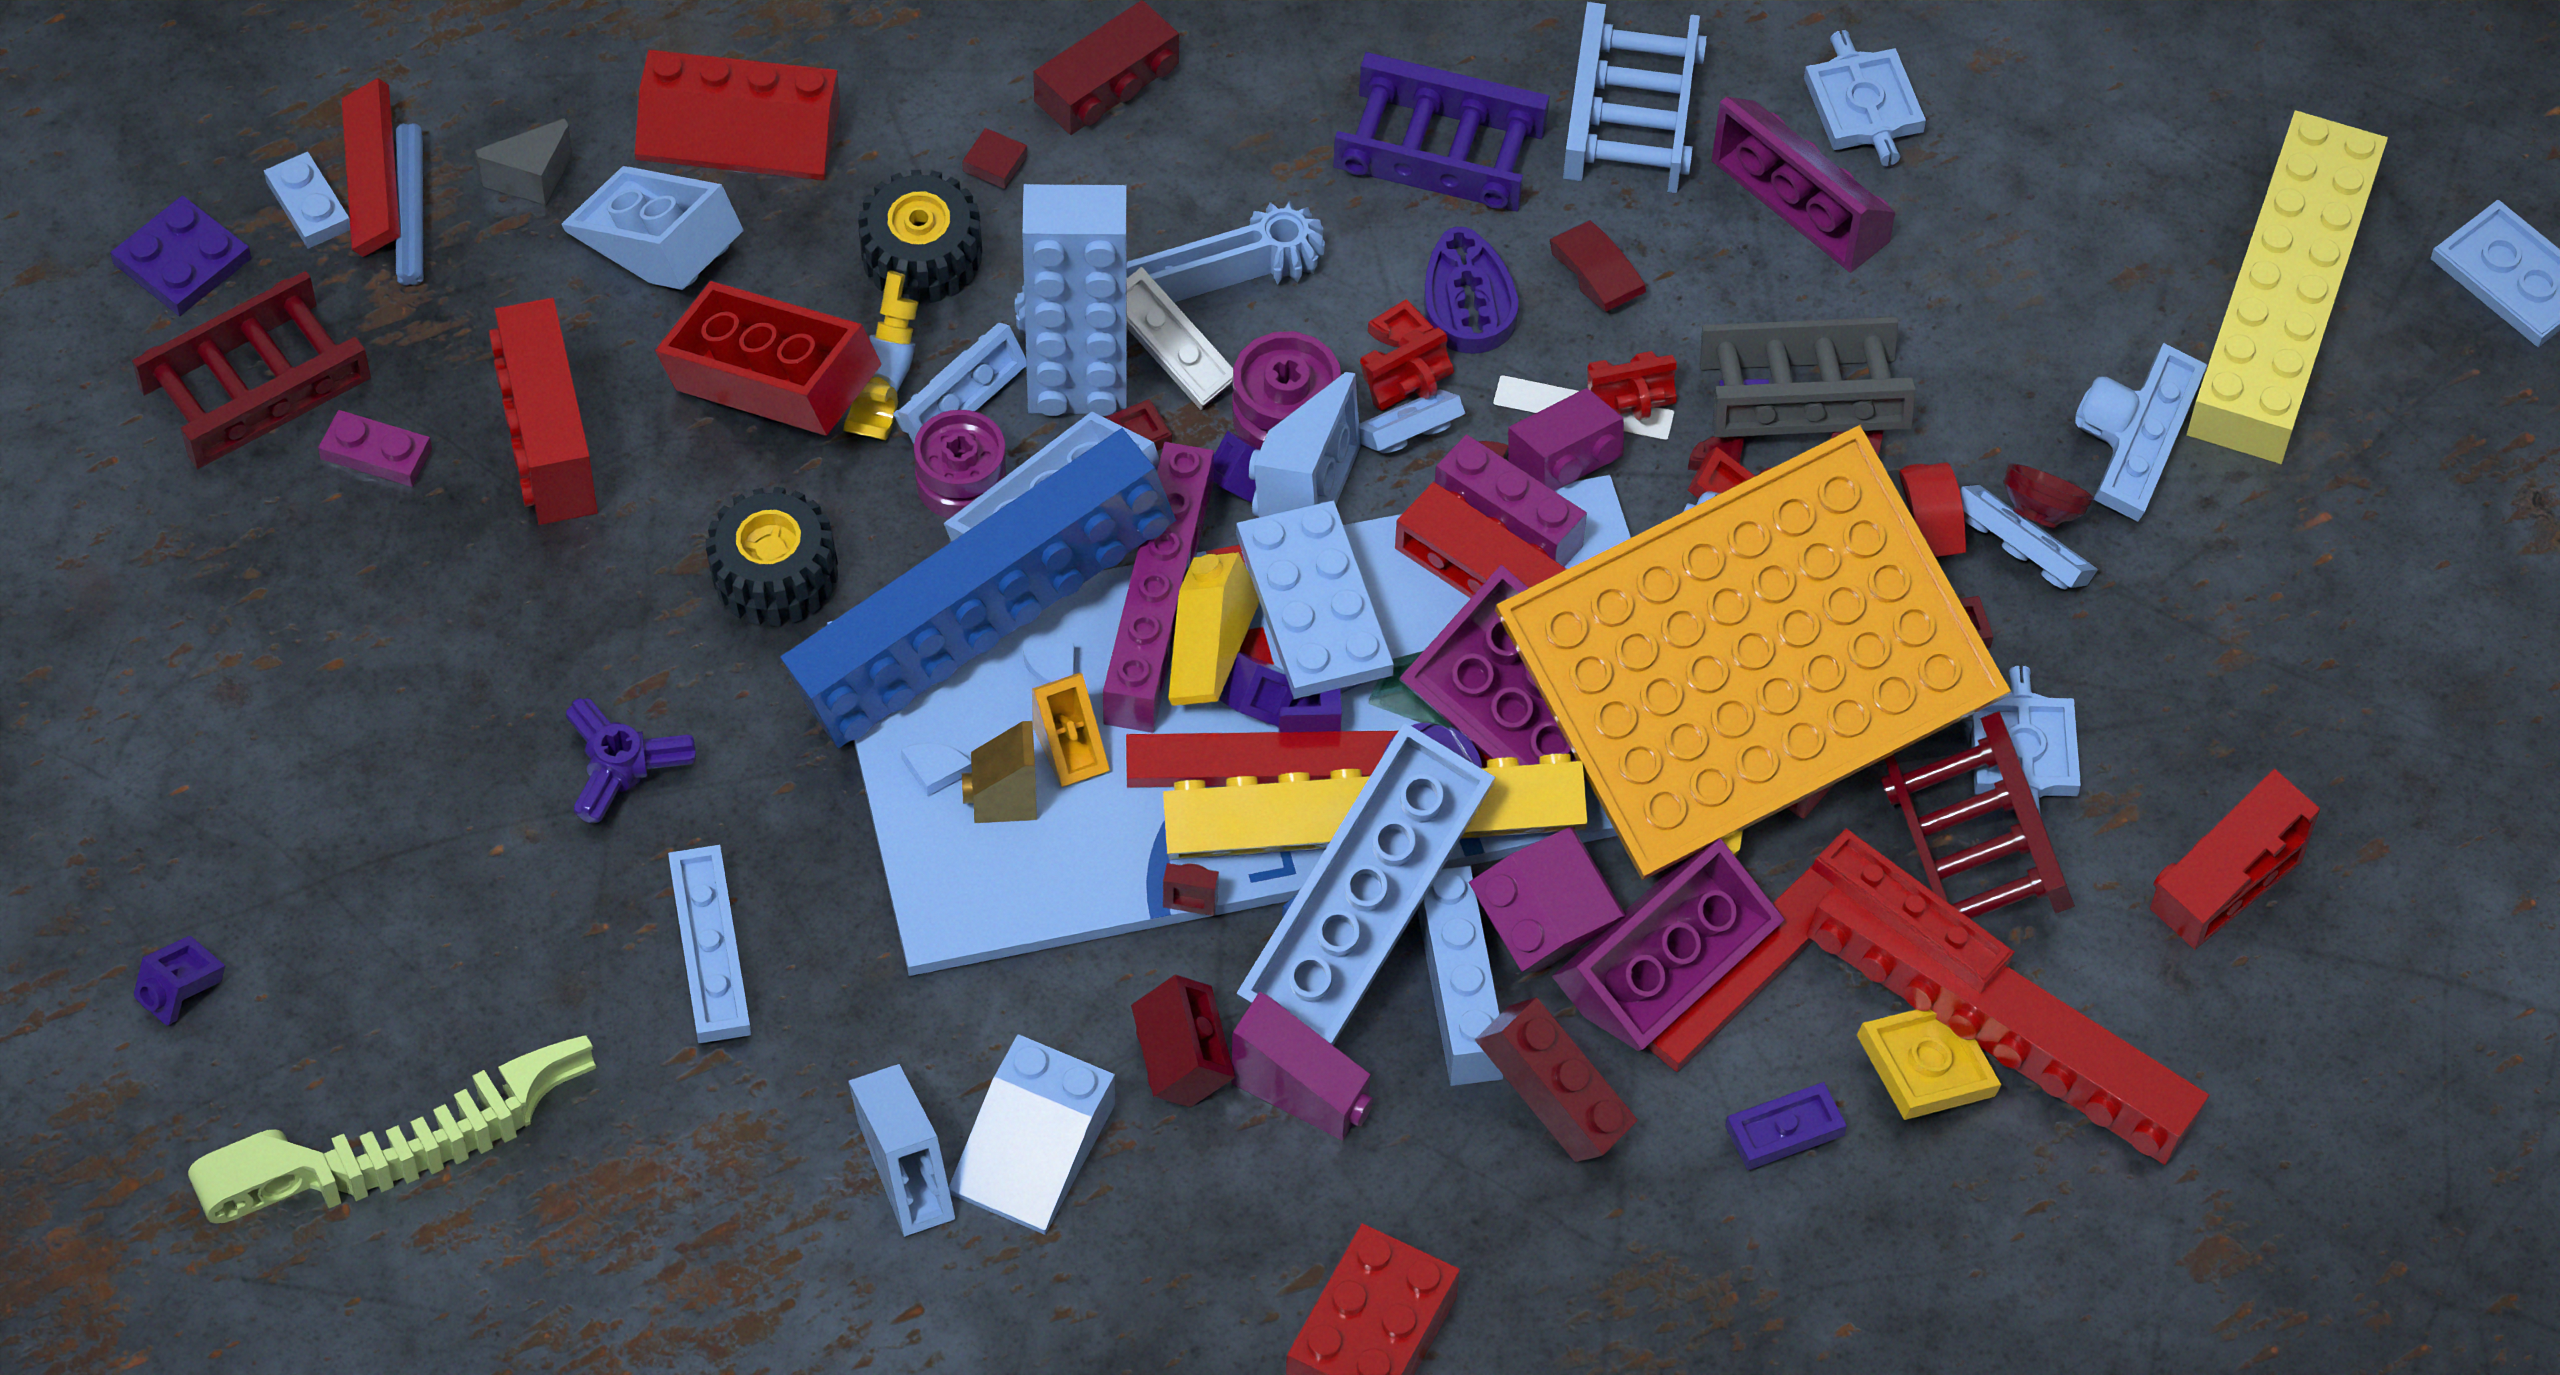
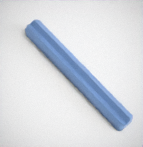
(410, 204)

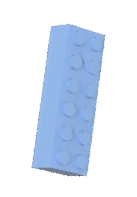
(1075, 298)
(1368, 882)

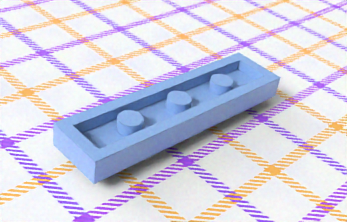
(709, 944)

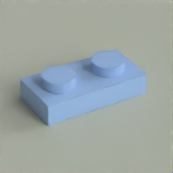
(307, 200)
(1392, 429)

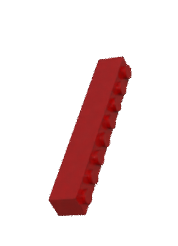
(2023, 1031)

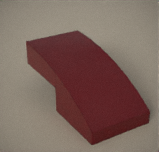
(1600, 265)

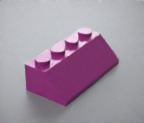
(1800, 183)
(1669, 946)

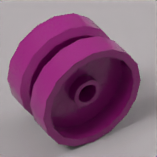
(1276, 378)

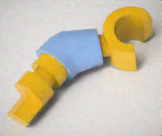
(874, 406)

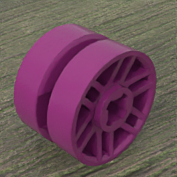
(957, 460)

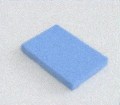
(2507, 269)

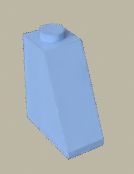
(903, 1149)

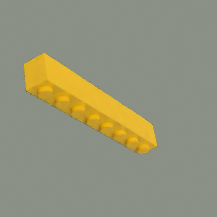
(1308, 813)

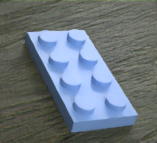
(1314, 599)

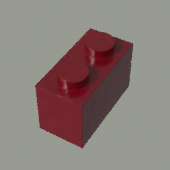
(1182, 1041)

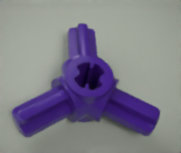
(619, 757)

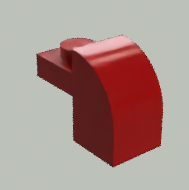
(1936, 506)

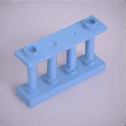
(1591, 110)

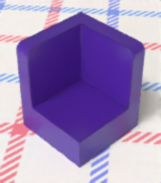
(1232, 466)
(1256, 689)
(1312, 713)

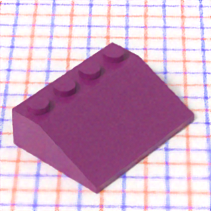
(1483, 685)

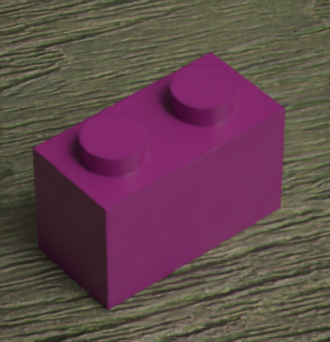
(1567, 439)

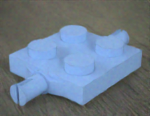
(1864, 98)
(2042, 736)

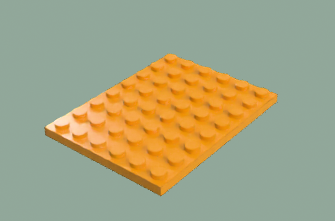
(1751, 651)

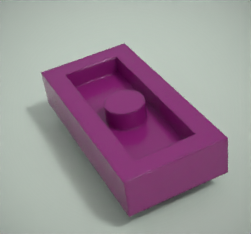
(375, 448)

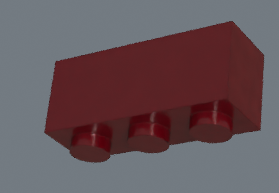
(1106, 67)
(1556, 1080)

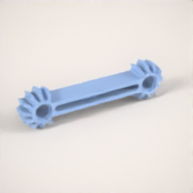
(1273, 243)

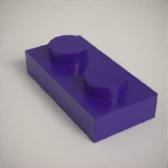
(1785, 1126)

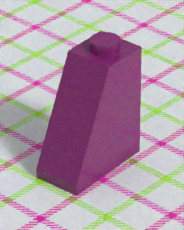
(1298, 1069)

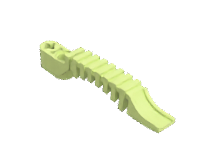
(271, 1168)

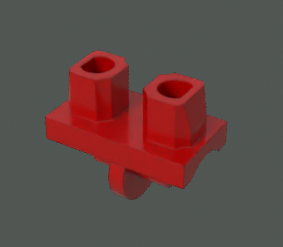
(1408, 369)
(1635, 385)

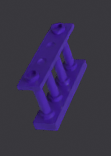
(1452, 96)

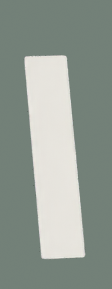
(1536, 396)

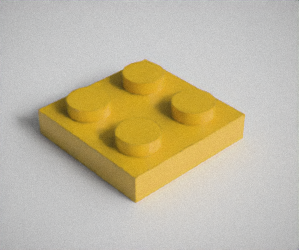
(1926, 1063)

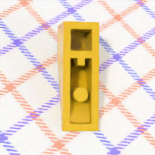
(1210, 626)

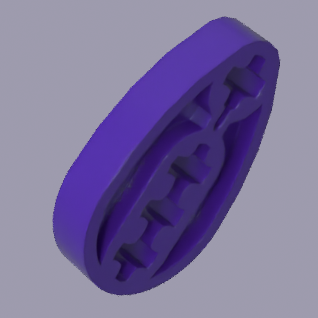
(1488, 279)

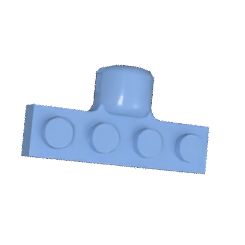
(2139, 427)

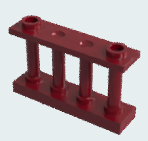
(274, 402)
(2010, 794)

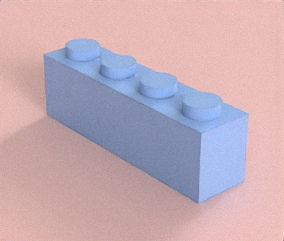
(1459, 974)

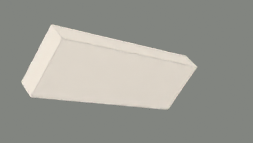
(1175, 341)

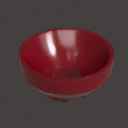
(2044, 496)

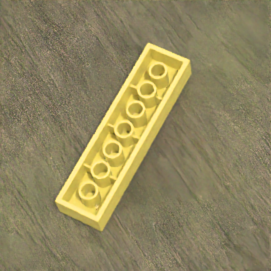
(2287, 287)

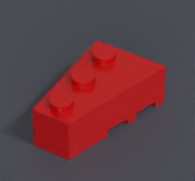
(2236, 860)

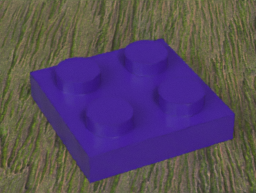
(180, 255)

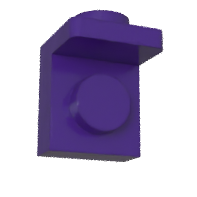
(174, 975)

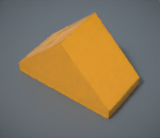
(1068, 729)

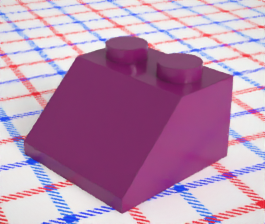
(1547, 900)

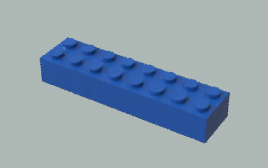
(980, 588)

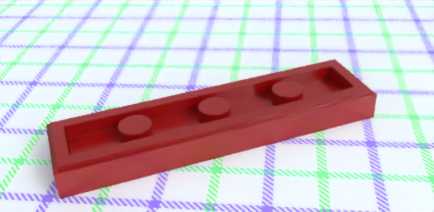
(370, 167)
(1913, 910)

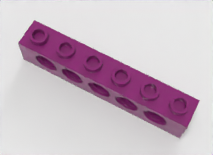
(1150, 610)

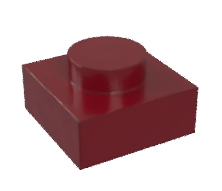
(1190, 888)

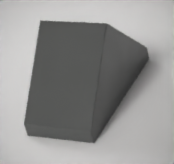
(527, 163)

